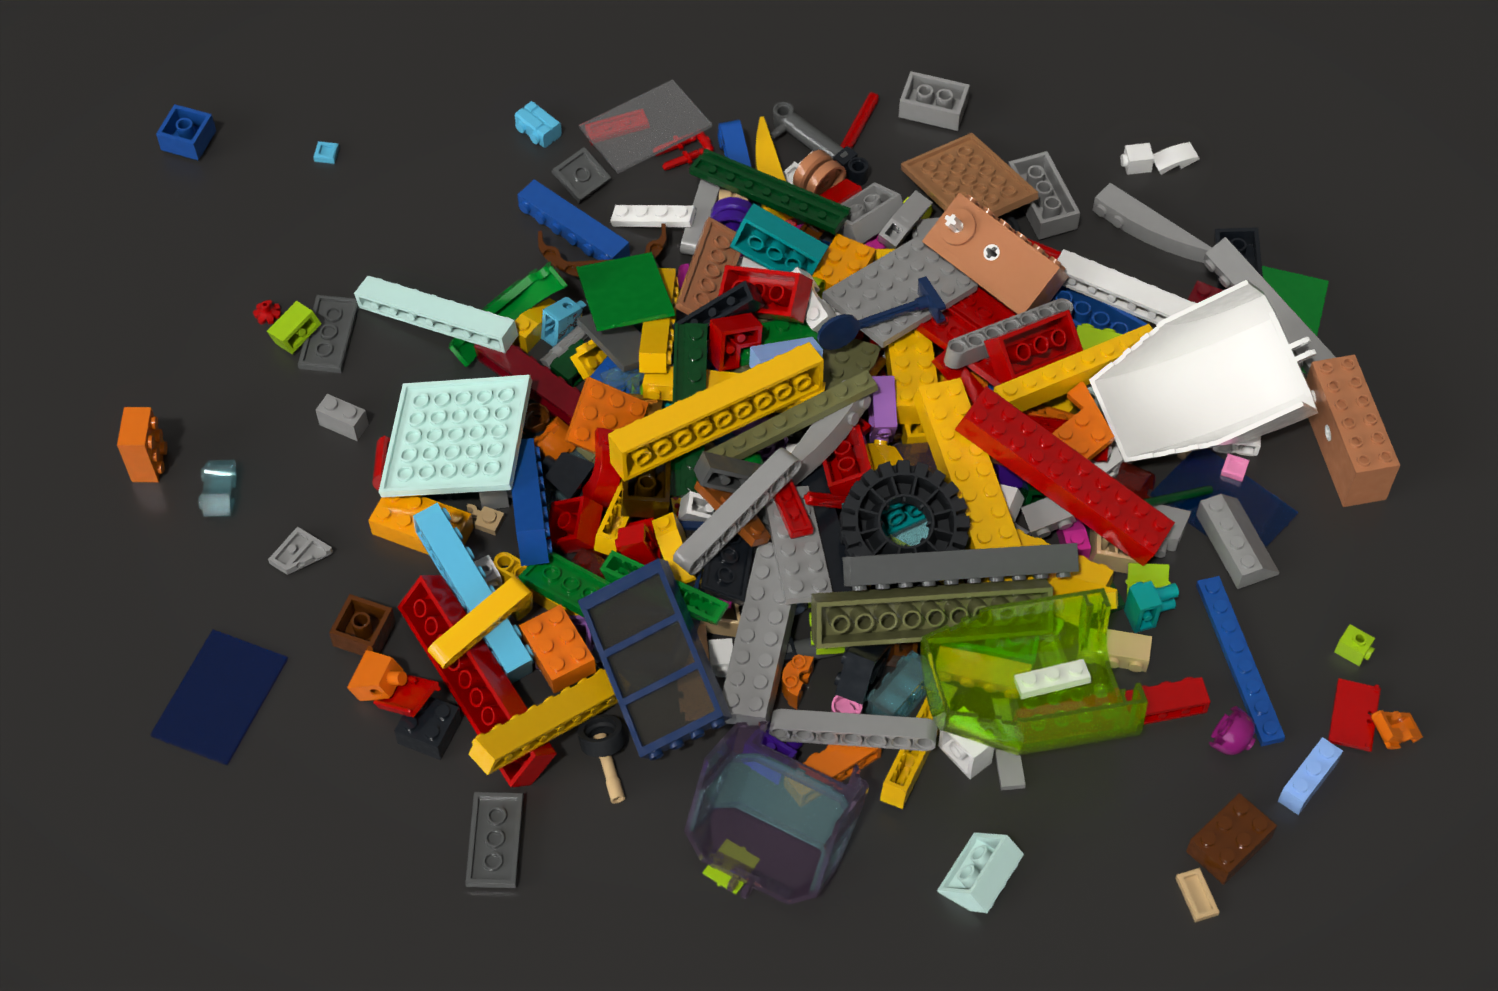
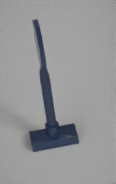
(844, 327)

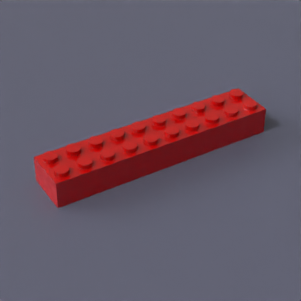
(1065, 476)
(475, 677)

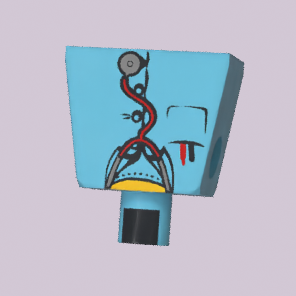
(560, 319)

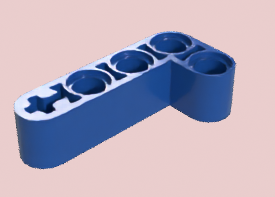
(732, 141)

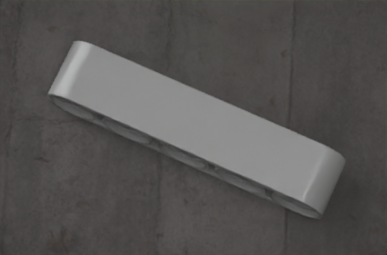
(704, 200)

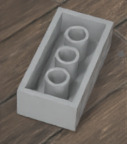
(1055, 209)

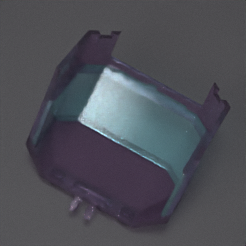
(771, 817)

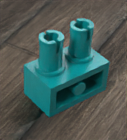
(1146, 602)

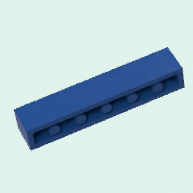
(571, 223)

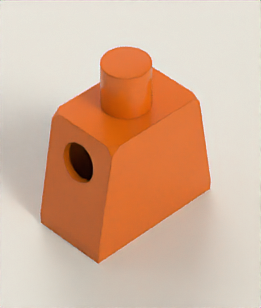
(376, 677)

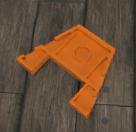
(1087, 430)

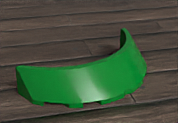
(513, 302)

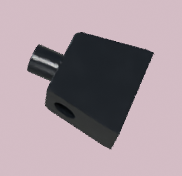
(568, 474)

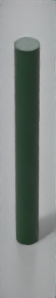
(1181, 495)

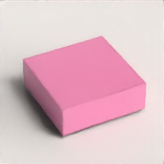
(1235, 467)

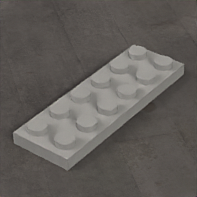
(798, 559)

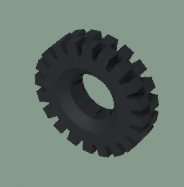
(903, 484)

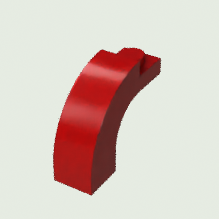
(604, 477)

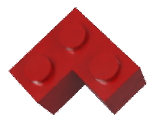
(728, 336)
(638, 541)

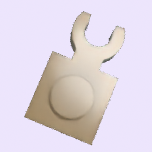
(487, 519)

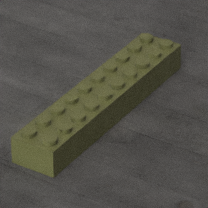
(908, 612)

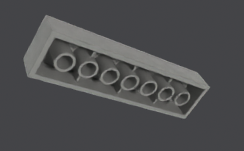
(759, 644)

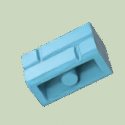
(537, 124)

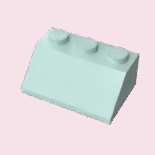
(981, 871)

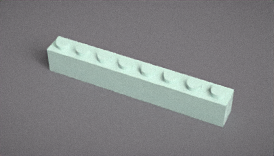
(436, 314)

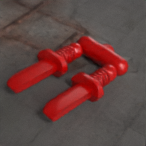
(687, 157)

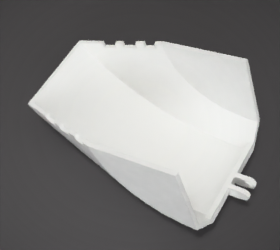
(1206, 379)

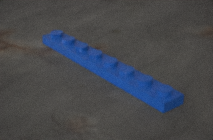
(1240, 661)

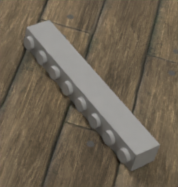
(1234, 269)

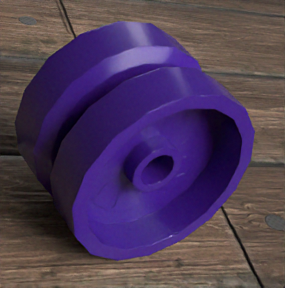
(730, 211)

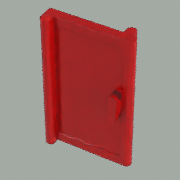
(409, 697)
(1350, 718)

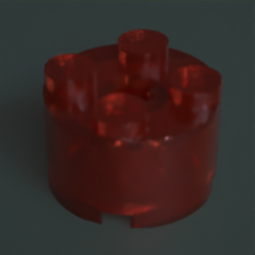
(1136, 479)

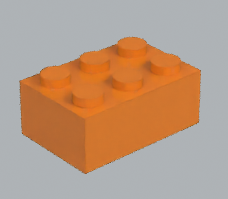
(141, 444)
(558, 648)

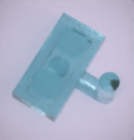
(619, 380)

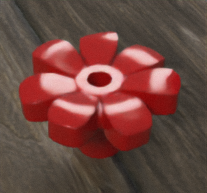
(267, 311)

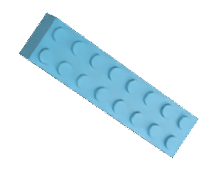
(470, 587)

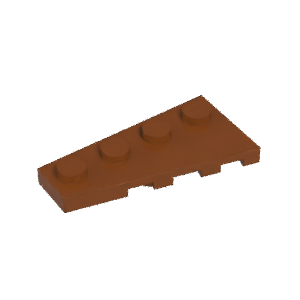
(753, 532)

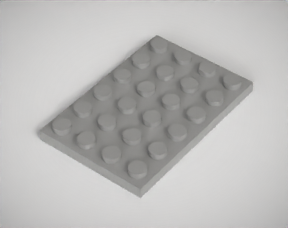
(894, 282)

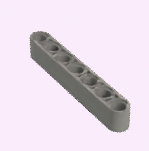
(971, 346)
(737, 511)
(853, 729)

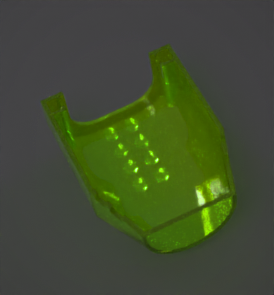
(974, 664)

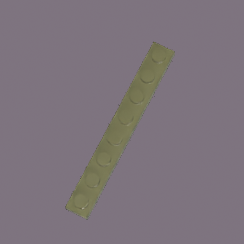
(797, 417)

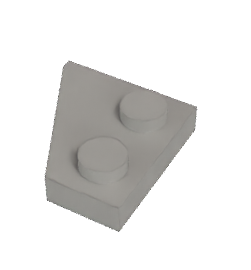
(299, 551)

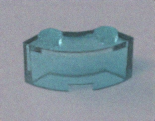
(218, 479)

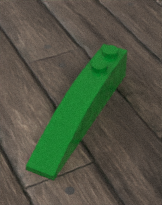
(699, 604)

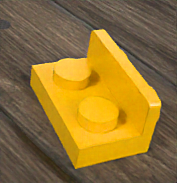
(588, 358)

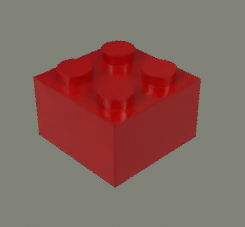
(574, 524)

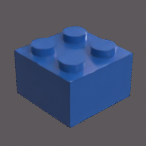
(186, 132)

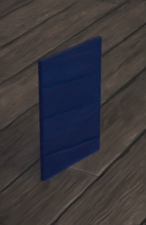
(1204, 468)
(219, 697)

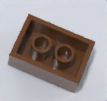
(1231, 838)

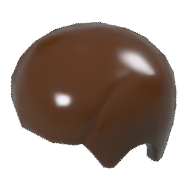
(536, 418)

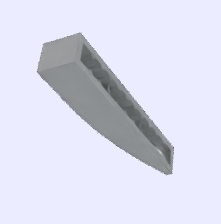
(1147, 224)
(826, 436)

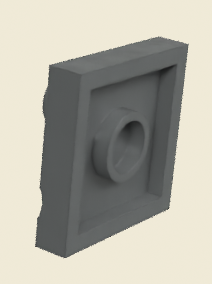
(581, 175)

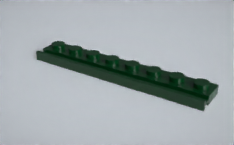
(770, 191)
(688, 378)

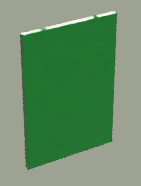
(625, 291)
(1301, 293)

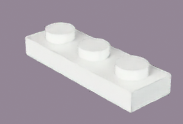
(1052, 678)

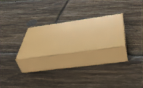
(1197, 895)

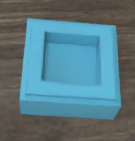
(326, 152)

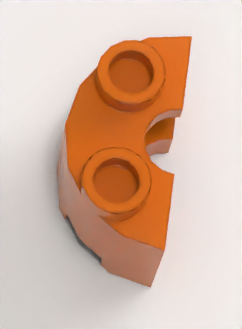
(552, 441)
(794, 675)
(1396, 728)

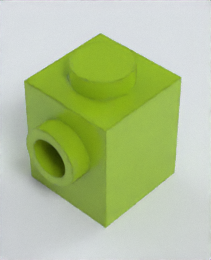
(1355, 645)

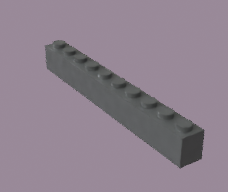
(960, 564)

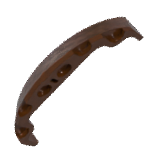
(553, 255)

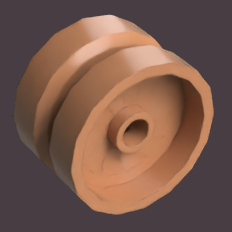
(818, 172)

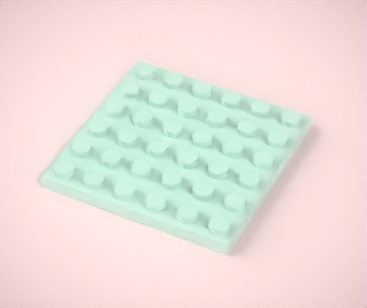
(456, 436)

